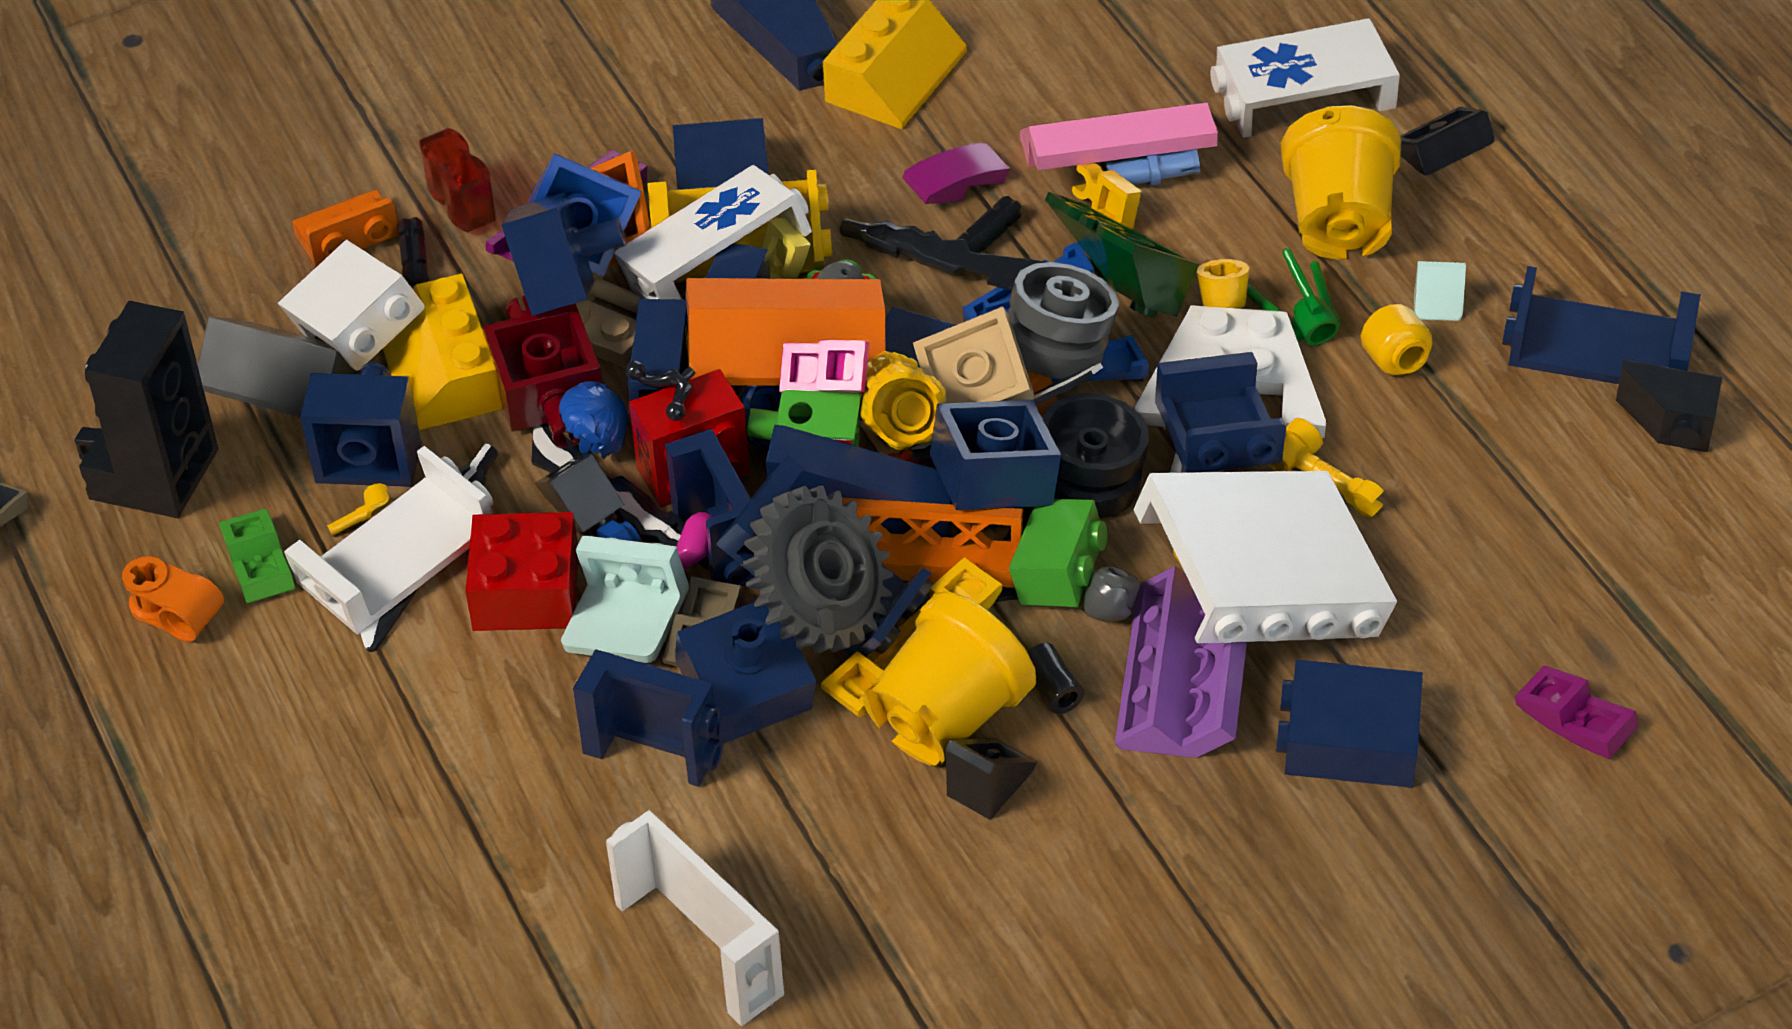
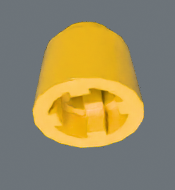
(1223, 283)

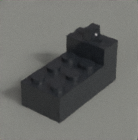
(150, 413)

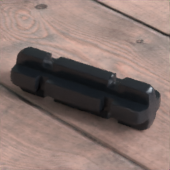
(992, 224)
(413, 251)

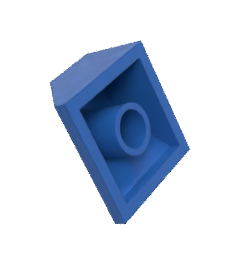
(590, 196)

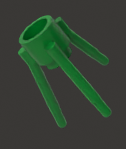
(1313, 317)

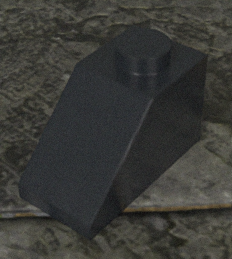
(1670, 403)
(584, 490)

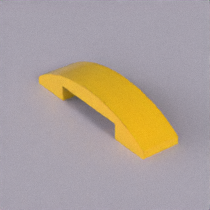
(859, 672)

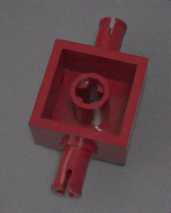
(538, 362)

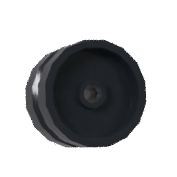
(1100, 450)

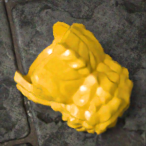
(900, 400)

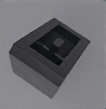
(984, 773)

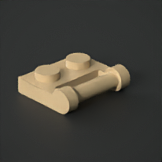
(608, 330)

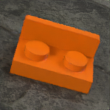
(360, 220)

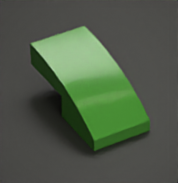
(256, 555)

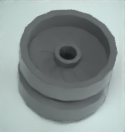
(1061, 318)

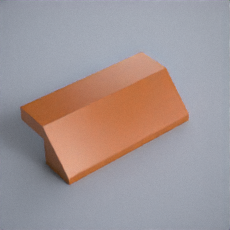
(746, 321)

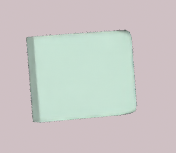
(1439, 290)

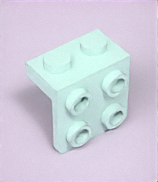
(628, 598)

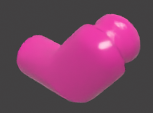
(693, 540)

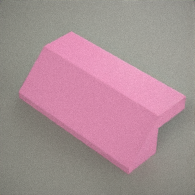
(1119, 136)

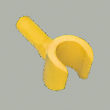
(375, 499)

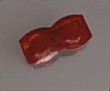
(458, 180)

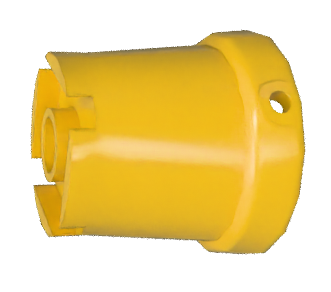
(1342, 178)
(949, 677)

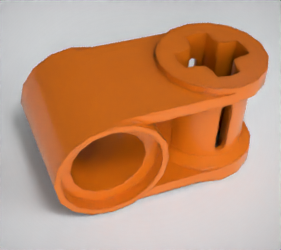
(170, 597)

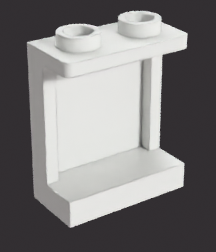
(352, 304)

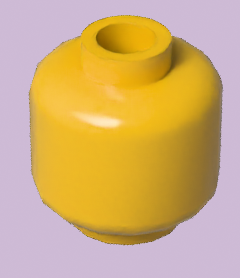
(1396, 339)

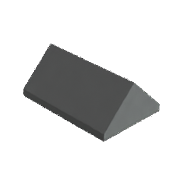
(263, 363)

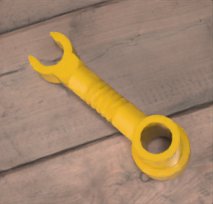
(1301, 444)

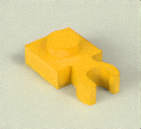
(1109, 193)

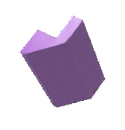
(1177, 691)

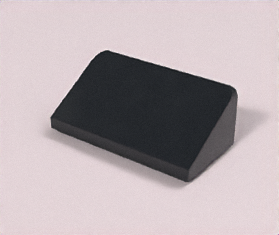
(1446, 139)

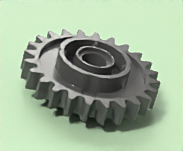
(818, 569)

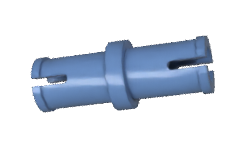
(1156, 167)

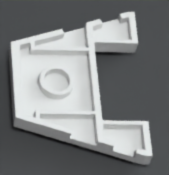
(1231, 331)

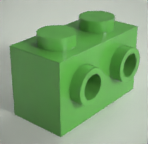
(1058, 553)

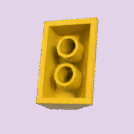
(892, 61)
(445, 356)

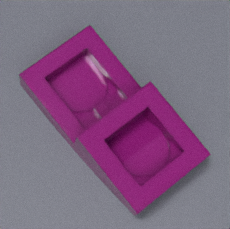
(949, 173)
(1567, 708)

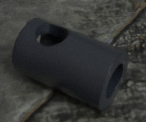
(1054, 678)

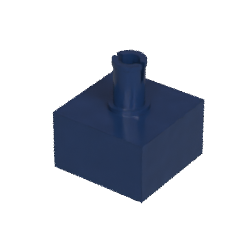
(554, 253)
(361, 428)
(994, 455)
(751, 670)

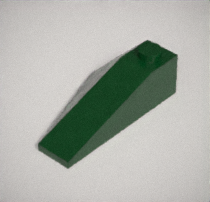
(1127, 259)

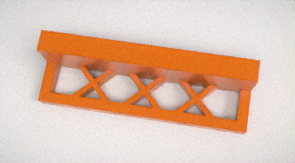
(938, 554)

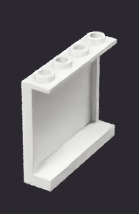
(1269, 555)

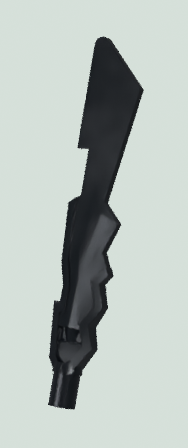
(934, 252)

